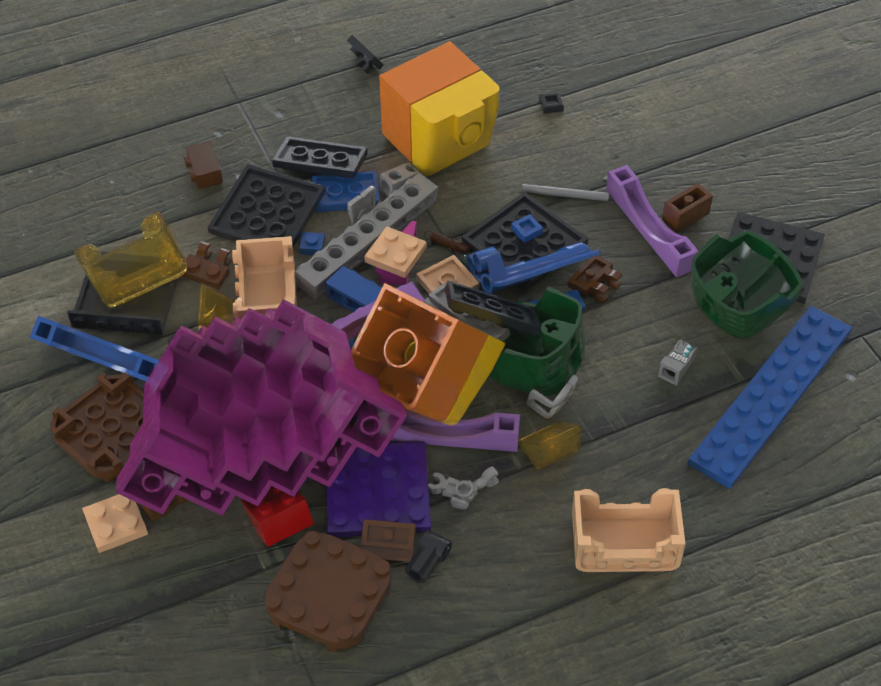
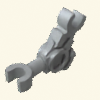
(464, 491)

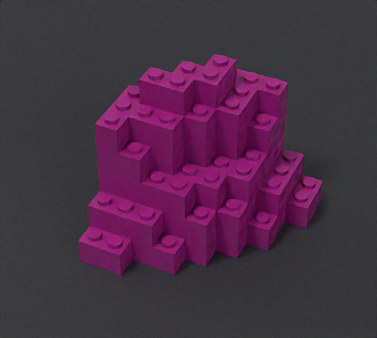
(253, 412)

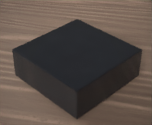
(551, 103)

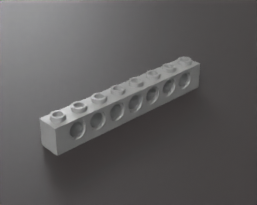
(352, 245)

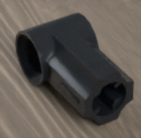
(430, 551)

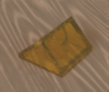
(213, 305)
(552, 443)

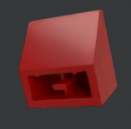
(278, 515)

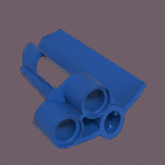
(494, 276)

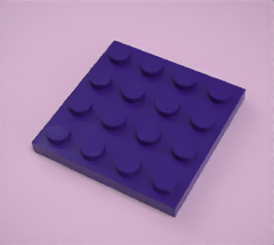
(380, 490)

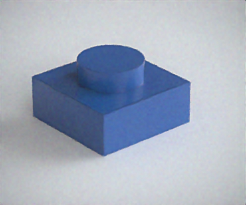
(527, 228)
(311, 243)

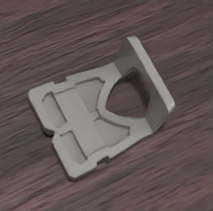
(362, 203)
(557, 404)

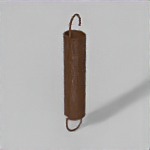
(448, 242)

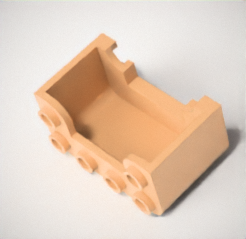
(264, 274)
(628, 535)

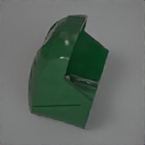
(758, 287)
(530, 359)

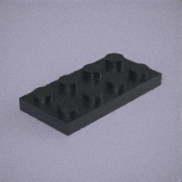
(320, 157)
(492, 308)

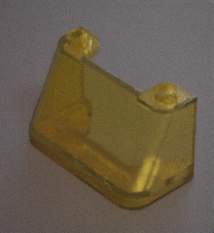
(134, 266)

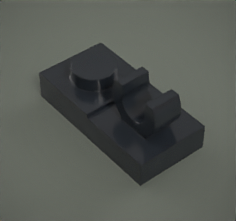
(368, 58)

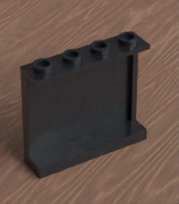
(140, 315)

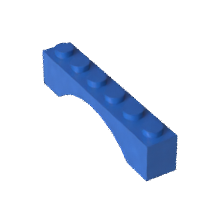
(93, 348)

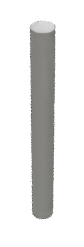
(564, 192)

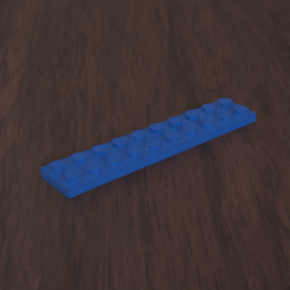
(769, 397)

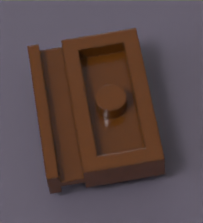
(389, 539)

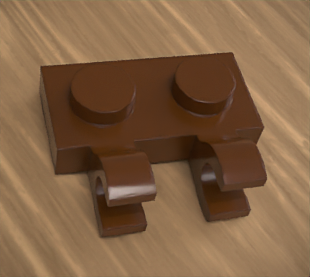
(206, 271)
(590, 275)

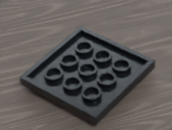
(266, 206)
(497, 232)
(797, 243)

